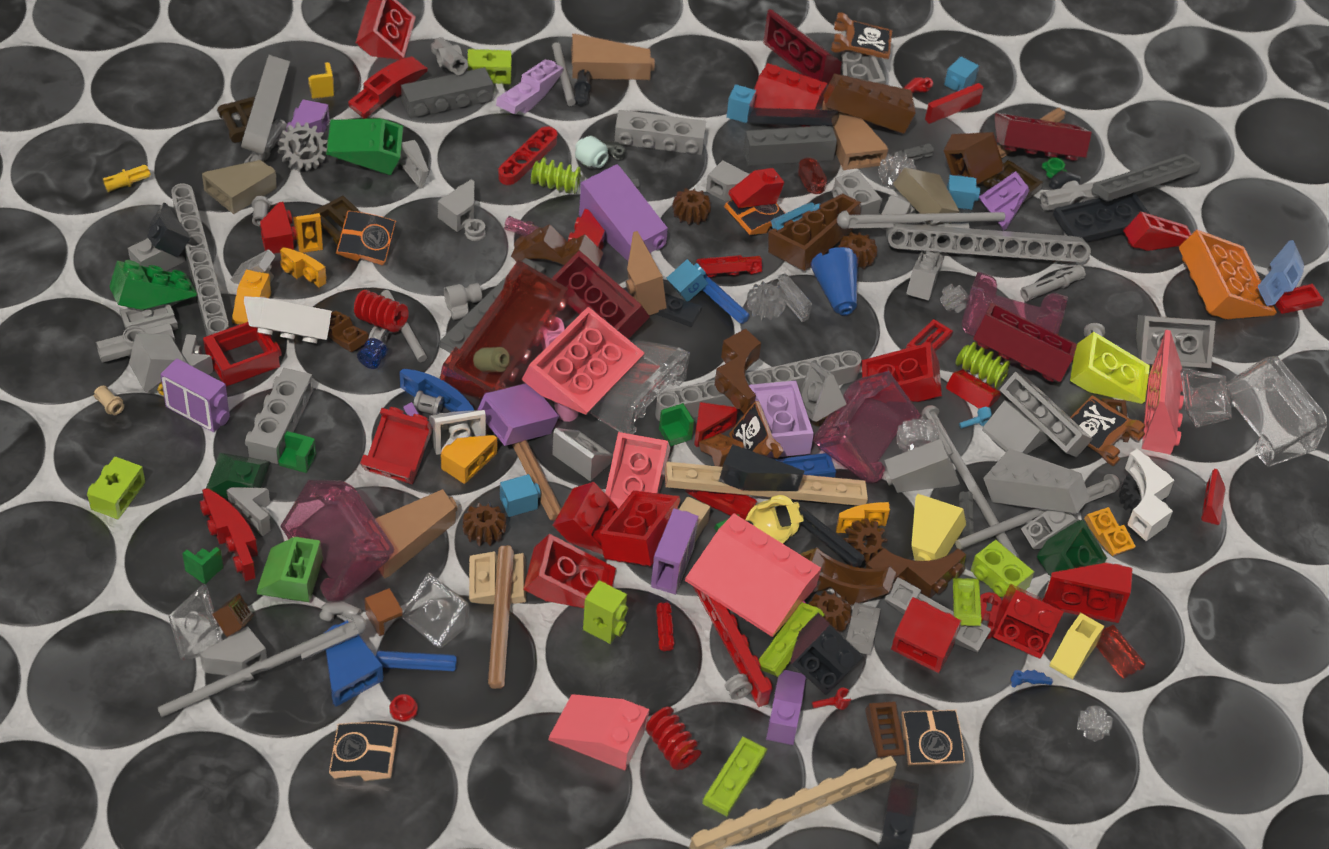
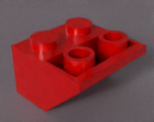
(585, 516)
(1026, 621)
(926, 634)

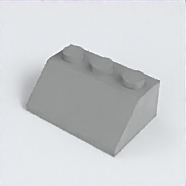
(1191, 337)

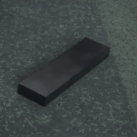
(793, 116)

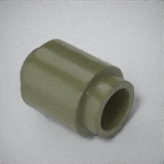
(492, 359)

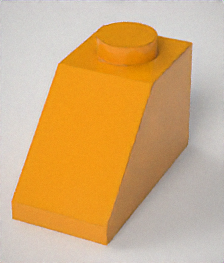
(308, 233)
(251, 285)
(467, 456)

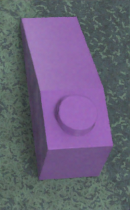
(786, 707)

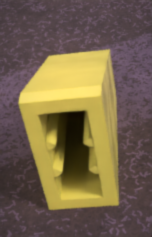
(935, 528)

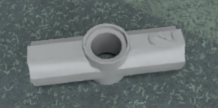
(449, 56)
(1067, 195)
(122, 345)

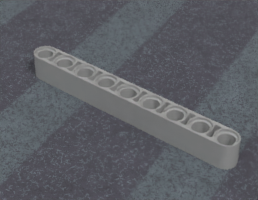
(997, 248)
(199, 261)
(842, 365)

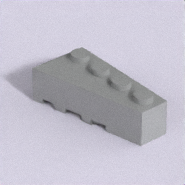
(861, 66)

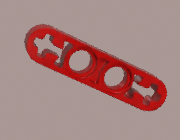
(509, 177)

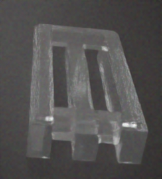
(795, 297)

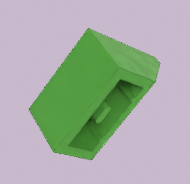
(292, 569)

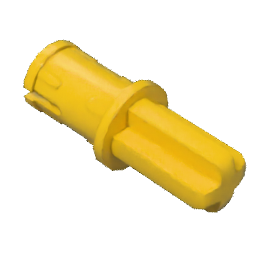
(125, 178)

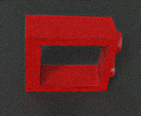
(236, 337)

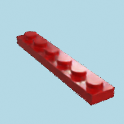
(738, 648)

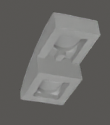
(863, 627)

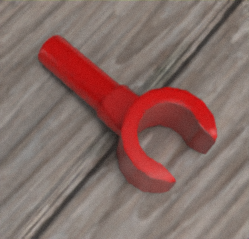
(837, 701)

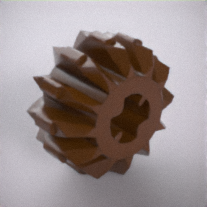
(691, 206)
(863, 247)
(484, 524)
(873, 535)
(835, 609)

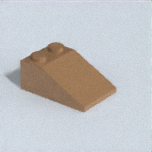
(644, 277)

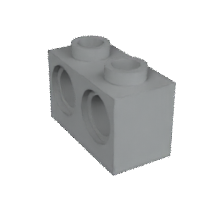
(858, 188)

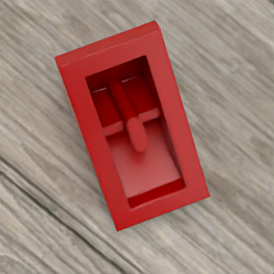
(714, 420)

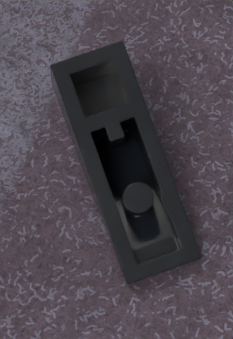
(167, 232)
(758, 473)
(899, 815)

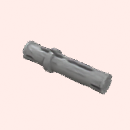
(273, 138)
(1060, 279)

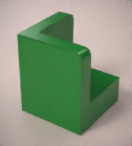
(676, 424)
(298, 452)
(203, 564)

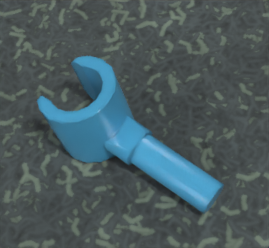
(984, 415)

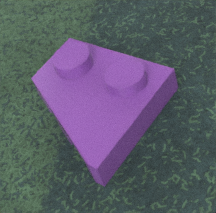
(1006, 197)

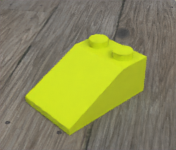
(1109, 370)

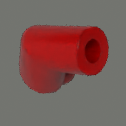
(919, 85)

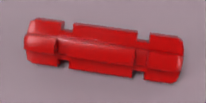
(665, 627)

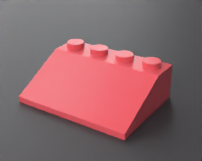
(582, 363)
(1163, 399)
(754, 575)

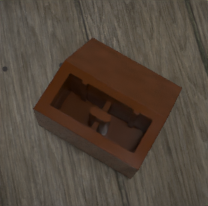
(973, 155)

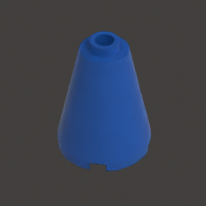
(838, 278)

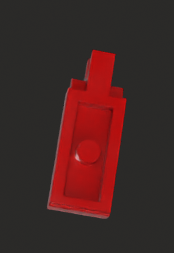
(730, 265)
(725, 502)

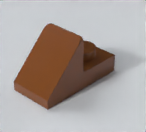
(718, 447)

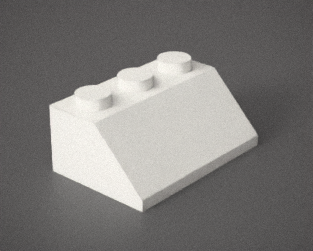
(287, 318)

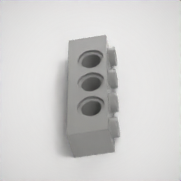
(660, 132)
(1046, 414)
(279, 415)

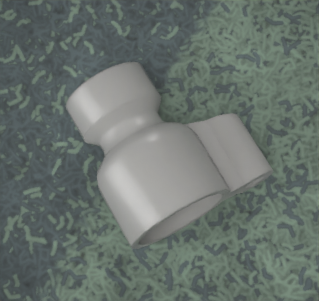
(458, 297)

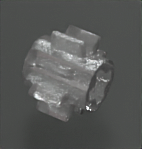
(954, 298)
(1094, 723)

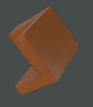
(381, 609)

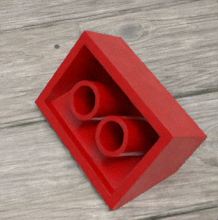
(385, 29)
(788, 90)

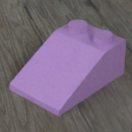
(785, 416)

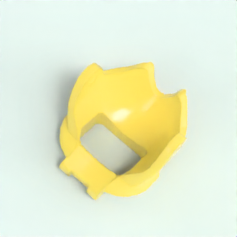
(765, 517)

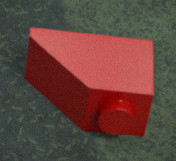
(757, 189)

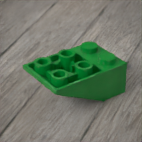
(366, 142)
(148, 286)

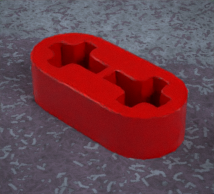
(995, 600)

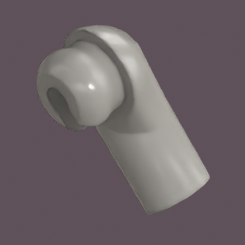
(339, 608)

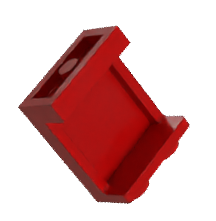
(398, 445)

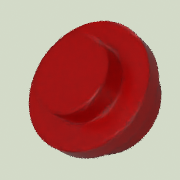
(403, 708)

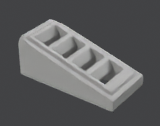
(413, 162)

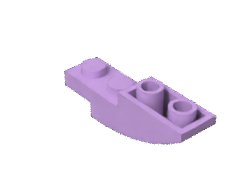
(531, 89)

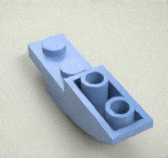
(1284, 274)

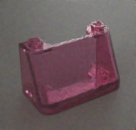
(983, 293)
(866, 425)
(348, 533)

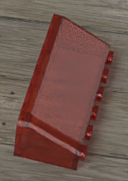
(511, 322)

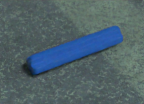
(725, 301)
(417, 660)

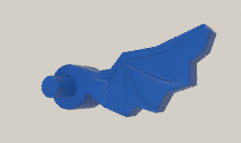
(1033, 677)

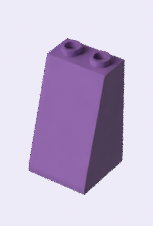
(621, 211)

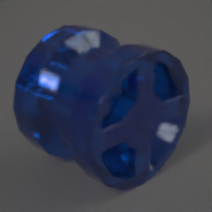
(372, 353)

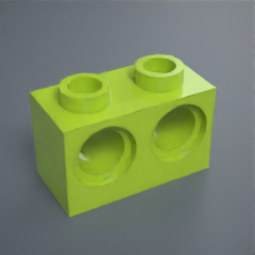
(999, 568)

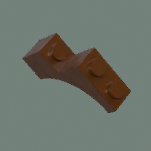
(550, 245)
(738, 354)
(927, 576)
(848, 581)

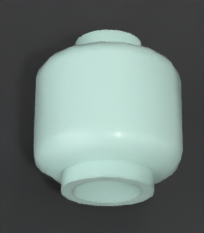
(591, 152)

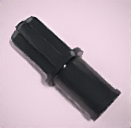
(582, 87)

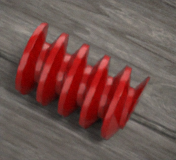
(380, 311)
(672, 738)

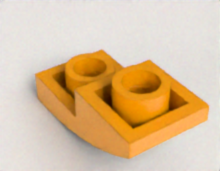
(301, 264)
(873, 511)
(1108, 532)

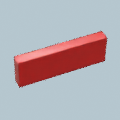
(954, 103)

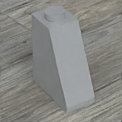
(921, 468)

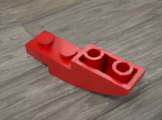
(385, 84)
(230, 529)

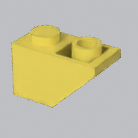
(1077, 646)

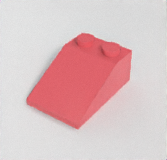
(637, 466)
(601, 728)

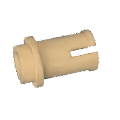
(112, 403)

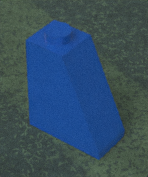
(351, 668)

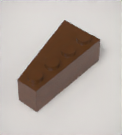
(871, 101)
(813, 233)

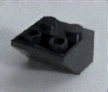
(823, 654)

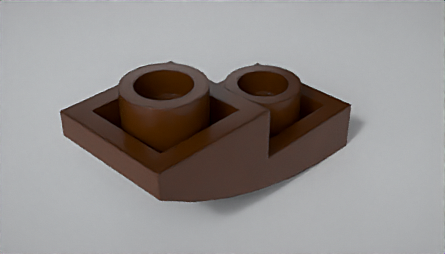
(344, 333)

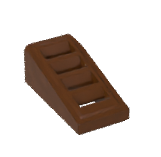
(233, 615)
(889, 709)

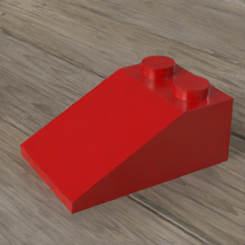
(913, 368)
(637, 527)
(564, 572)
(1093, 590)

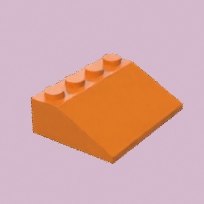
(1224, 277)

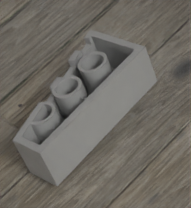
(1035, 484)

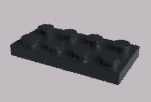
(1099, 217)

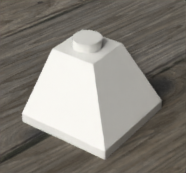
(455, 425)

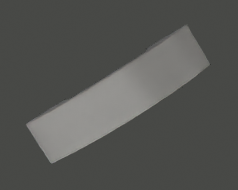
(968, 636)

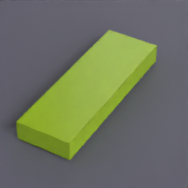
(967, 601)
(781, 648)
(734, 776)

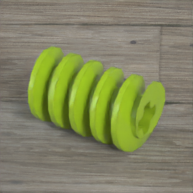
(556, 176)
(983, 364)

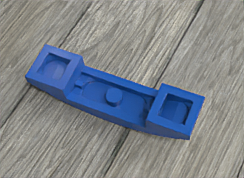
(413, 381)

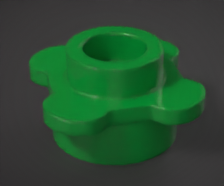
(1053, 166)

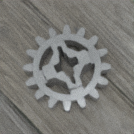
(311, 152)

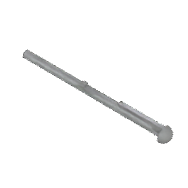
(886, 220)
(931, 412)
(1109, 485)
(304, 650)

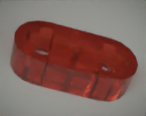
(808, 176)

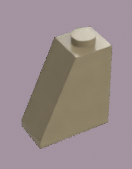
(239, 184)
(925, 192)

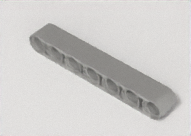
(265, 104)

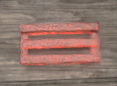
(1114, 652)

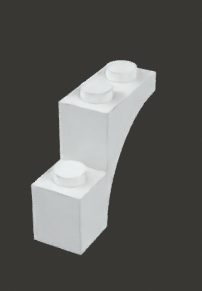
(1154, 485)

